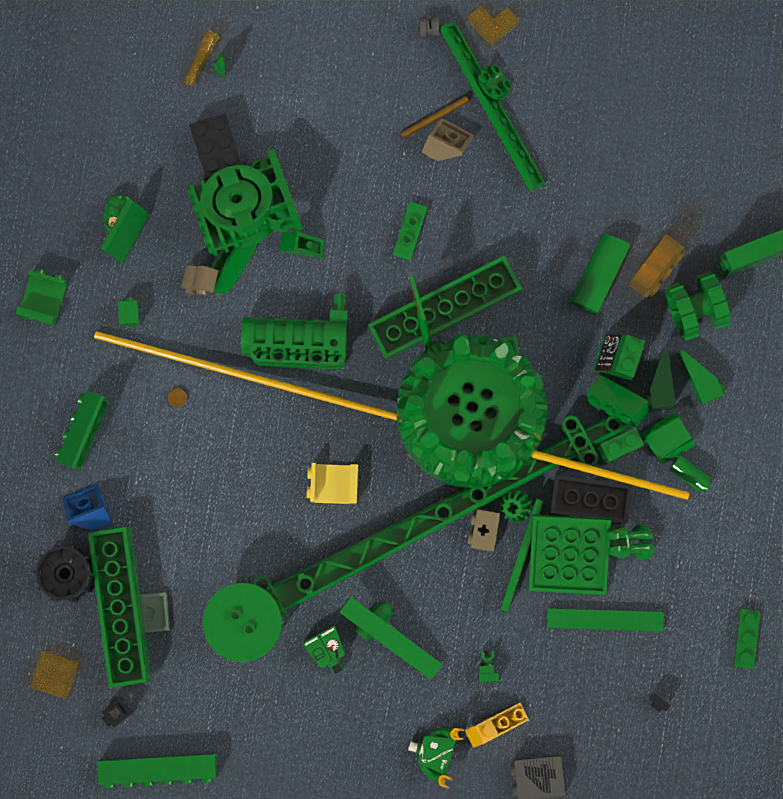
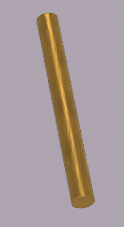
(434, 117)

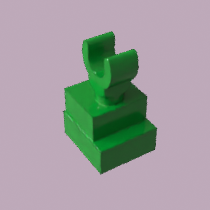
(486, 672)

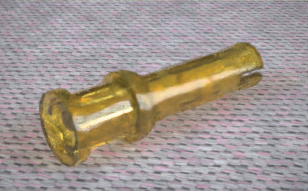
(204, 50)

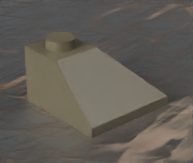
(446, 141)

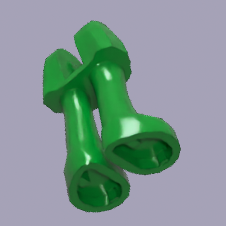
(621, 546)

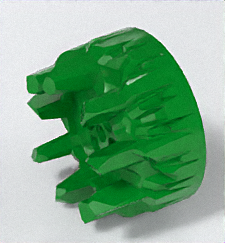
(456, 451)

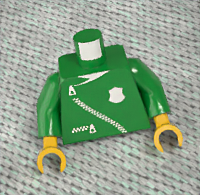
(436, 753)

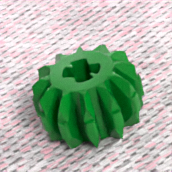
(512, 499)

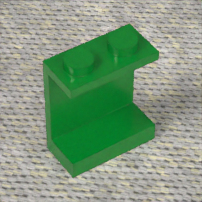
(42, 297)
(620, 446)

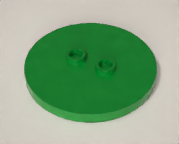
(242, 622)

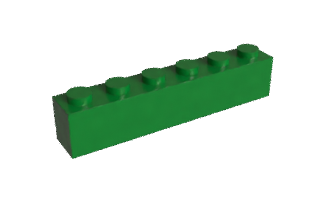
(157, 769)

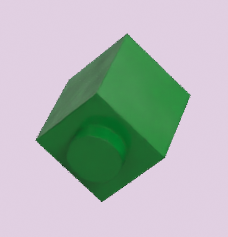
(129, 312)

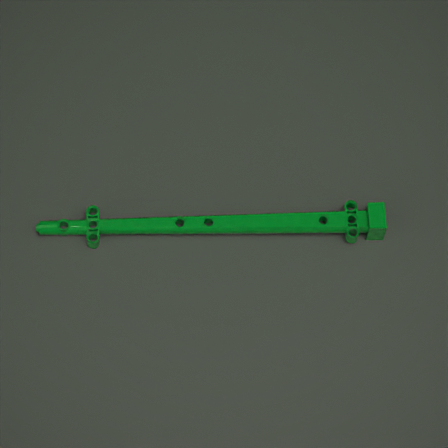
(411, 529)

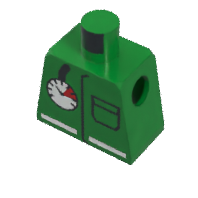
(326, 649)

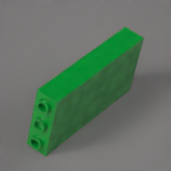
(751, 255)

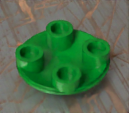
(494, 82)

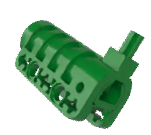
(297, 337)

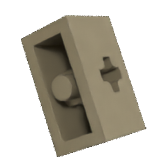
(485, 542)

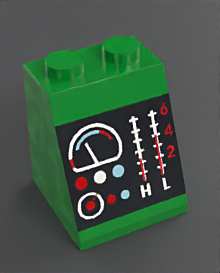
(619, 356)

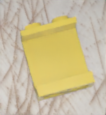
(333, 483)

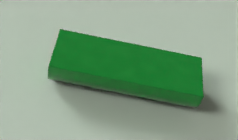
(599, 273)

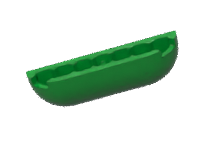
(231, 266)

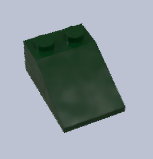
(660, 389)

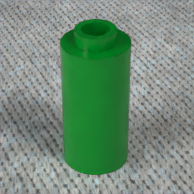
(691, 474)
(383, 611)

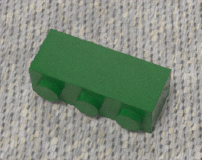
(617, 401)

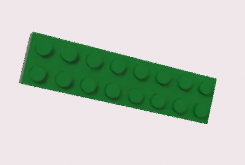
(446, 307)
(119, 607)

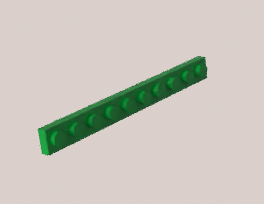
(493, 108)

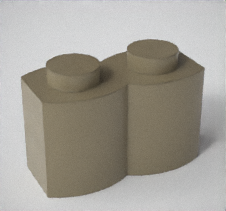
(199, 280)

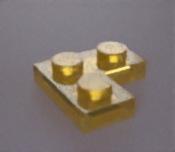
(492, 29)

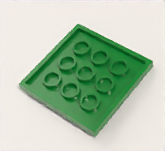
(569, 554)

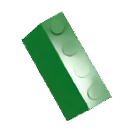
(82, 431)

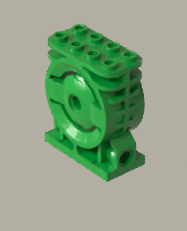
(240, 184)

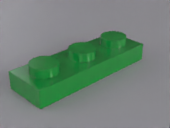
(746, 638)

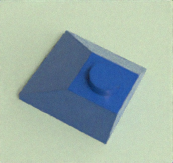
(86, 508)

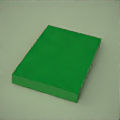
(125, 231)

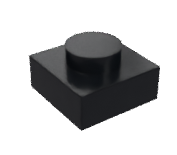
(658, 703)

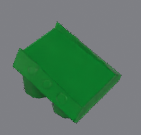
(668, 438)

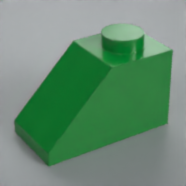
(301, 244)

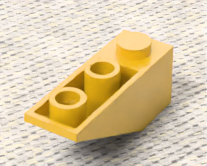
(496, 725)

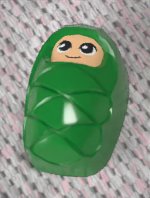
(112, 209)

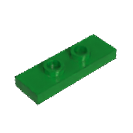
(409, 231)

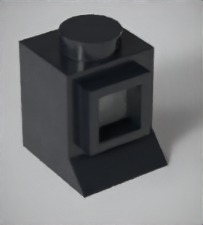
(116, 713)

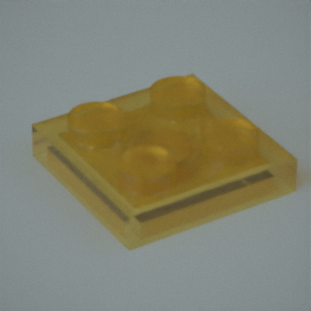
(54, 674)

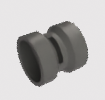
(425, 29)

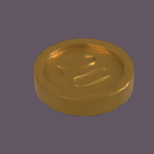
(177, 397)

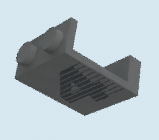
(538, 778)

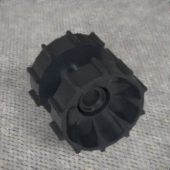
(50, 569)

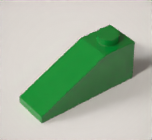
(702, 381)

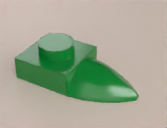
(219, 65)

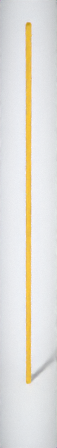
(370, 409)

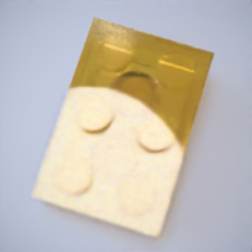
(657, 267)

